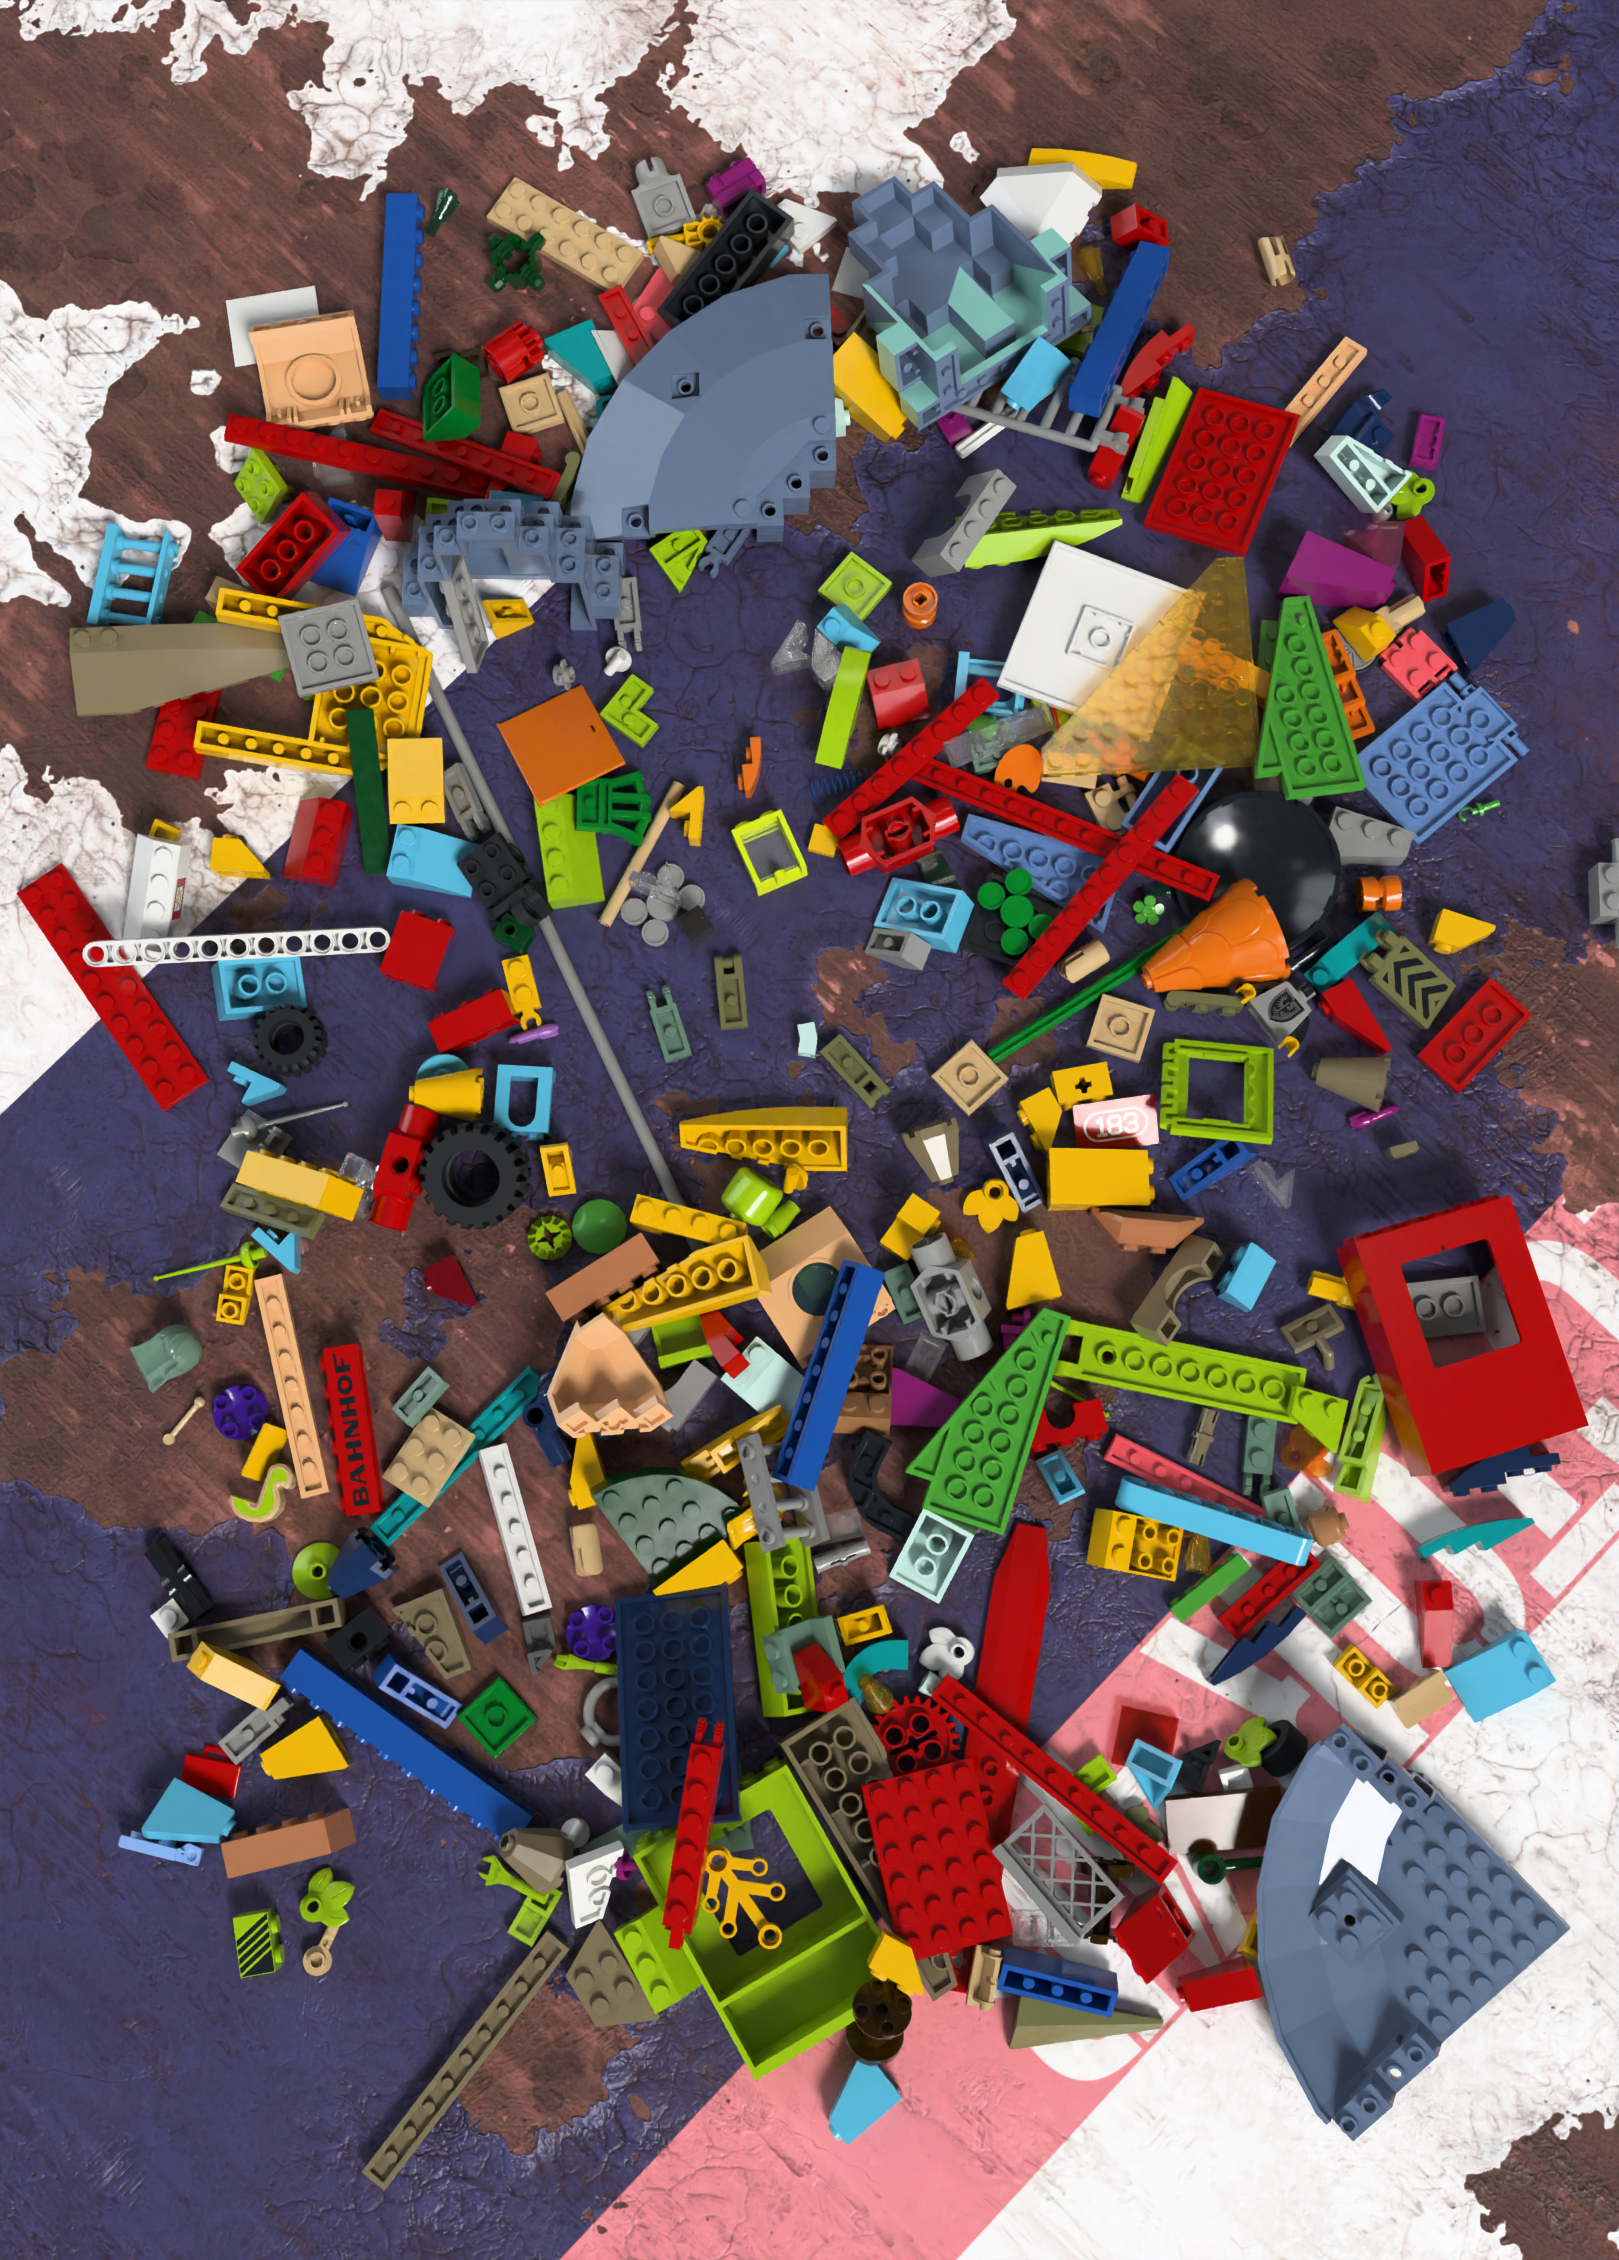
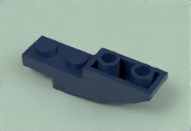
(1491, 1471)

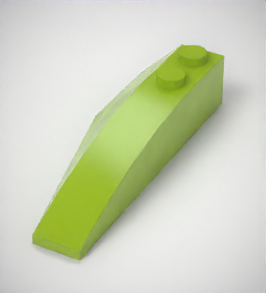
(1032, 536)

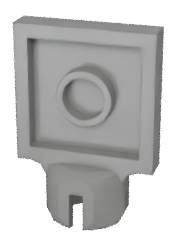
(661, 200)

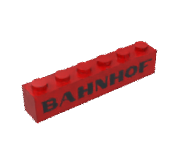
(353, 1430)

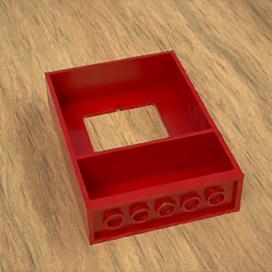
(1479, 1403)

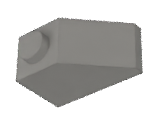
(898, 948)

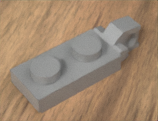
(254, 1730)

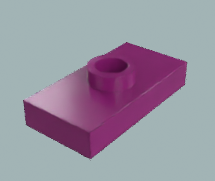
(953, 428)
(1427, 441)

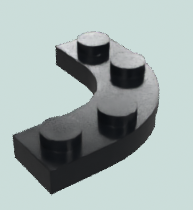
(866, 1492)

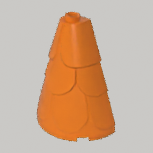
(1222, 946)

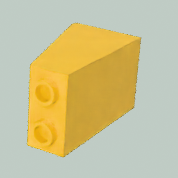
(865, 390)
(1098, 1179)

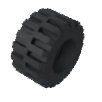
(272, 1028)

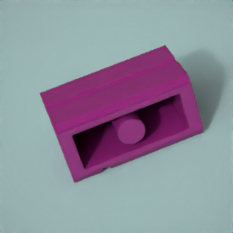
(732, 186)

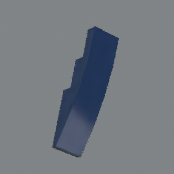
(1246, 1653)

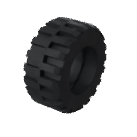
(447, 1196)

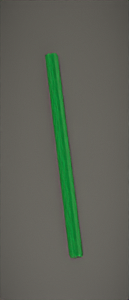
(1075, 1003)

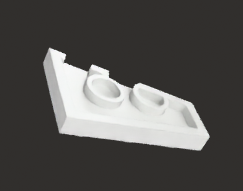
(589, 1882)

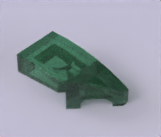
(937, 871)

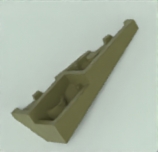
(1048, 2023)

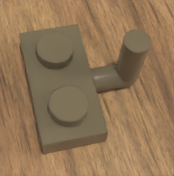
(1313, 1330)

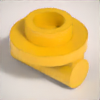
(795, 1178)

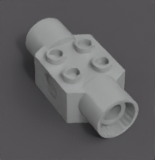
(951, 1297)

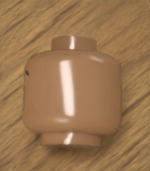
(1327, 1526)

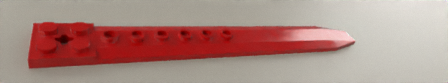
(1007, 1681)

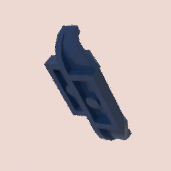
(1362, 423)

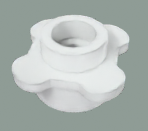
(889, 746)

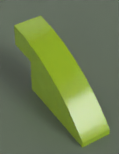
(843, 707)

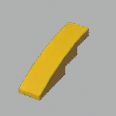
(1103, 169)
(723, 1452)

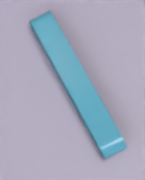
(1214, 1520)

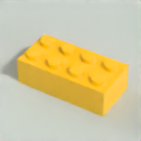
(300, 1183)

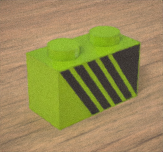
(258, 1942)

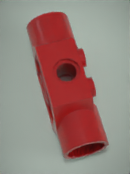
(897, 835)
(396, 1191)

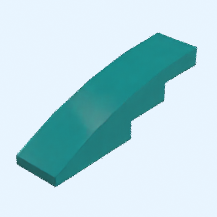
(1483, 1535)

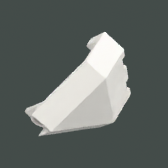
(1044, 198)

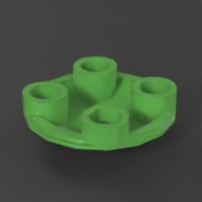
(599, 1226)

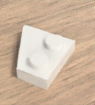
(808, 225)

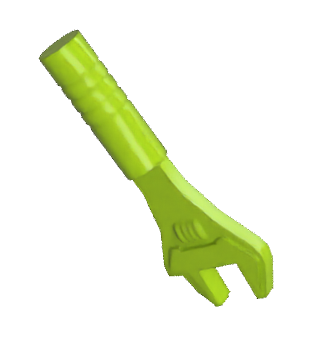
(570, 1661)
(500, 1875)

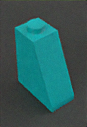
(581, 357)

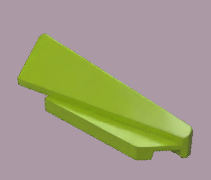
(1158, 437)
(1362, 1441)

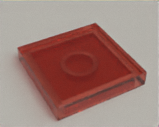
(1144, 1725)

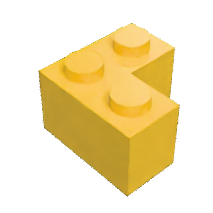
(912, 1224)

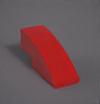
(722, 1341)

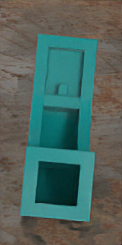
(1346, 953)
(874, 1658)

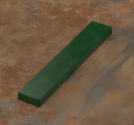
(368, 790)

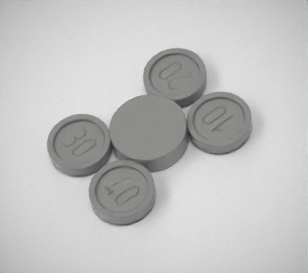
(656, 931)

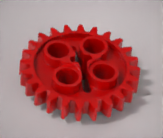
(901, 1717)

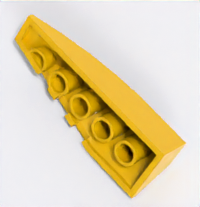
(777, 1135)

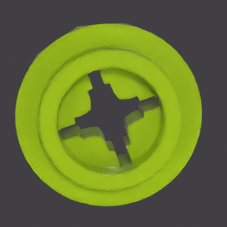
(561, 1242)

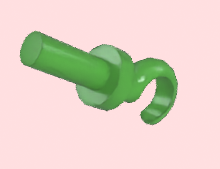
(1479, 809)

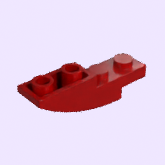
(1154, 356)

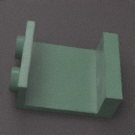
(786, 1641)

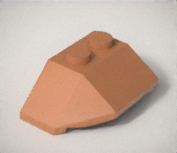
(1144, 1229)

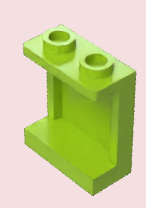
(680, 1342)

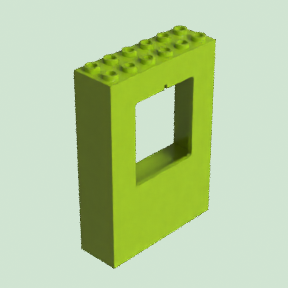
(805, 1987)

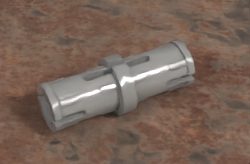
(841, 1554)

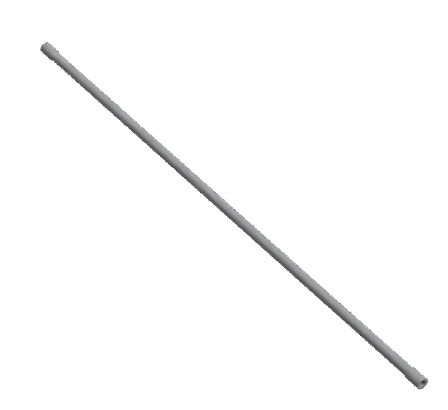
(552, 938)

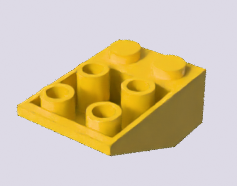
(1134, 1544)

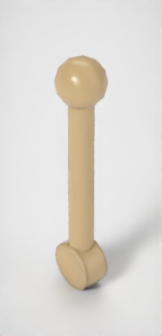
(170, 1438)

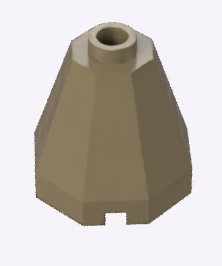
(935, 1149)
(537, 1855)

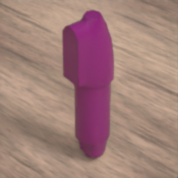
(1365, 1119)

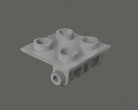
(268, 1139)

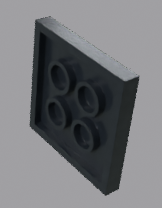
(986, 926)

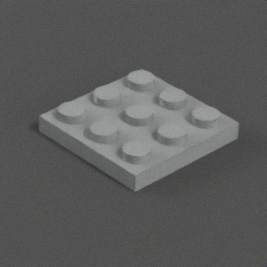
(328, 648)

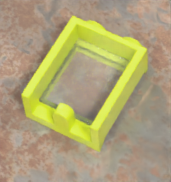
(769, 851)

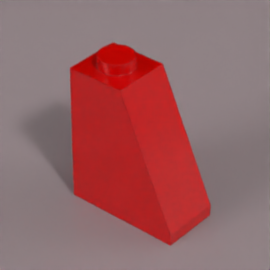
(1108, 463)
(395, 513)
(1425, 559)
(1219, 1985)

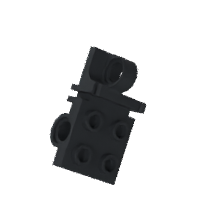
(503, 883)

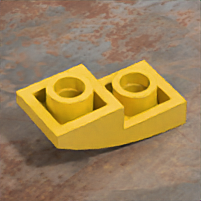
(236, 1294)
(1363, 1676)

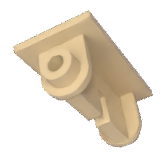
(983, 1976)

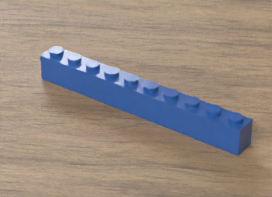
(405, 1744)

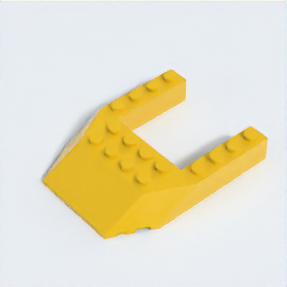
(395, 698)

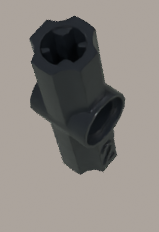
(179, 1579)

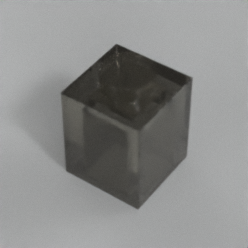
(695, 926)

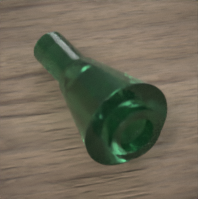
(444, 206)

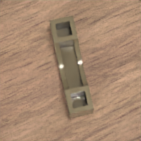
(1193, 1262)

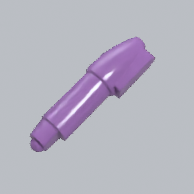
(542, 1032)

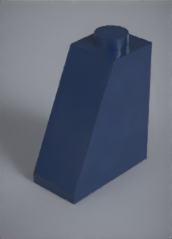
(1476, 634)

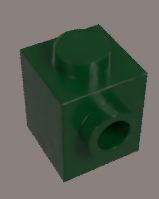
(513, 935)

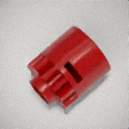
(513, 351)

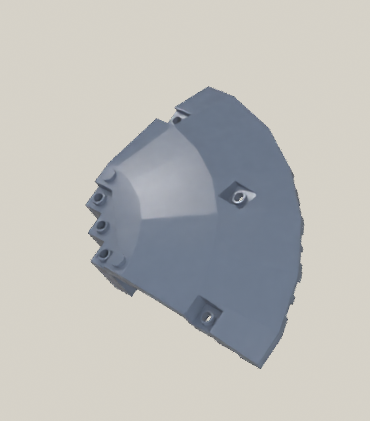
(743, 436)

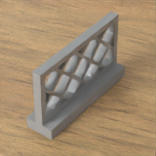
(1040, 1892)

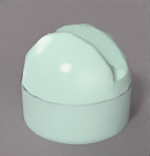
(929, 1683)

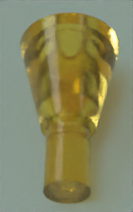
(1091, 262)

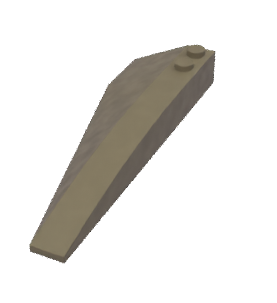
(147, 665)
(832, 1761)

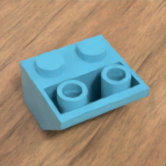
(1246, 1278)

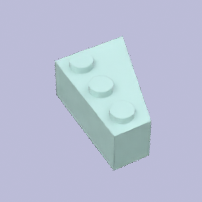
(1361, 473)

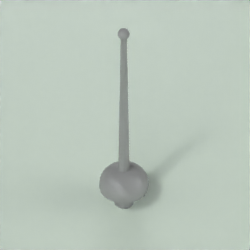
(250, 1128)

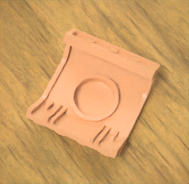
(312, 371)

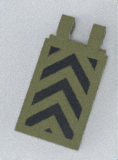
(1408, 978)

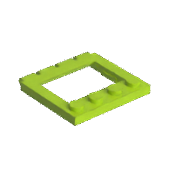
(1258, 1091)

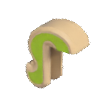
(272, 1496)

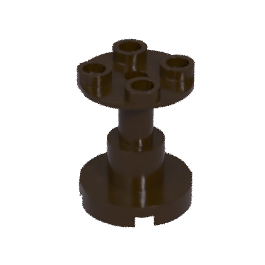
(1114, 1869)
(879, 2023)

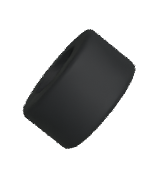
(1285, 1752)

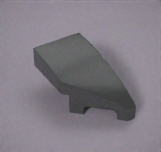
(539, 1639)

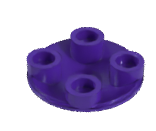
(240, 1411)
(592, 1632)

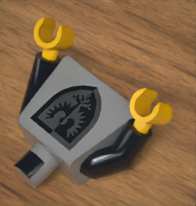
(1280, 1010)

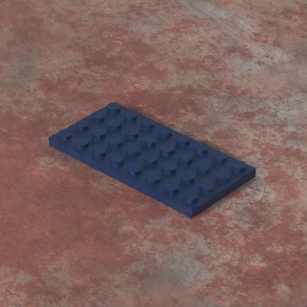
(669, 1674)

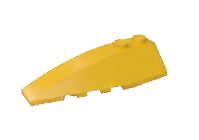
(697, 1285)

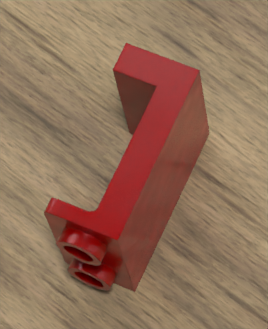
(417, 950)

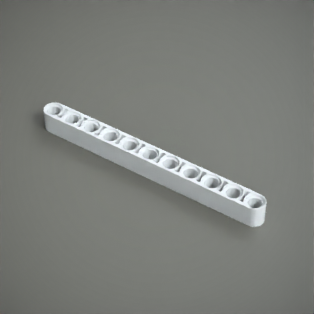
(225, 951)

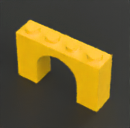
(662, 1216)

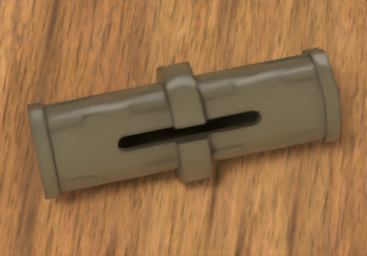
(1202, 1436)

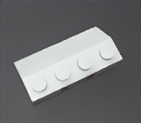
(157, 889)

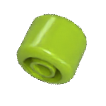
(751, 1197)

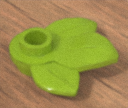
(1409, 500)
(1249, 1741)
(330, 1897)

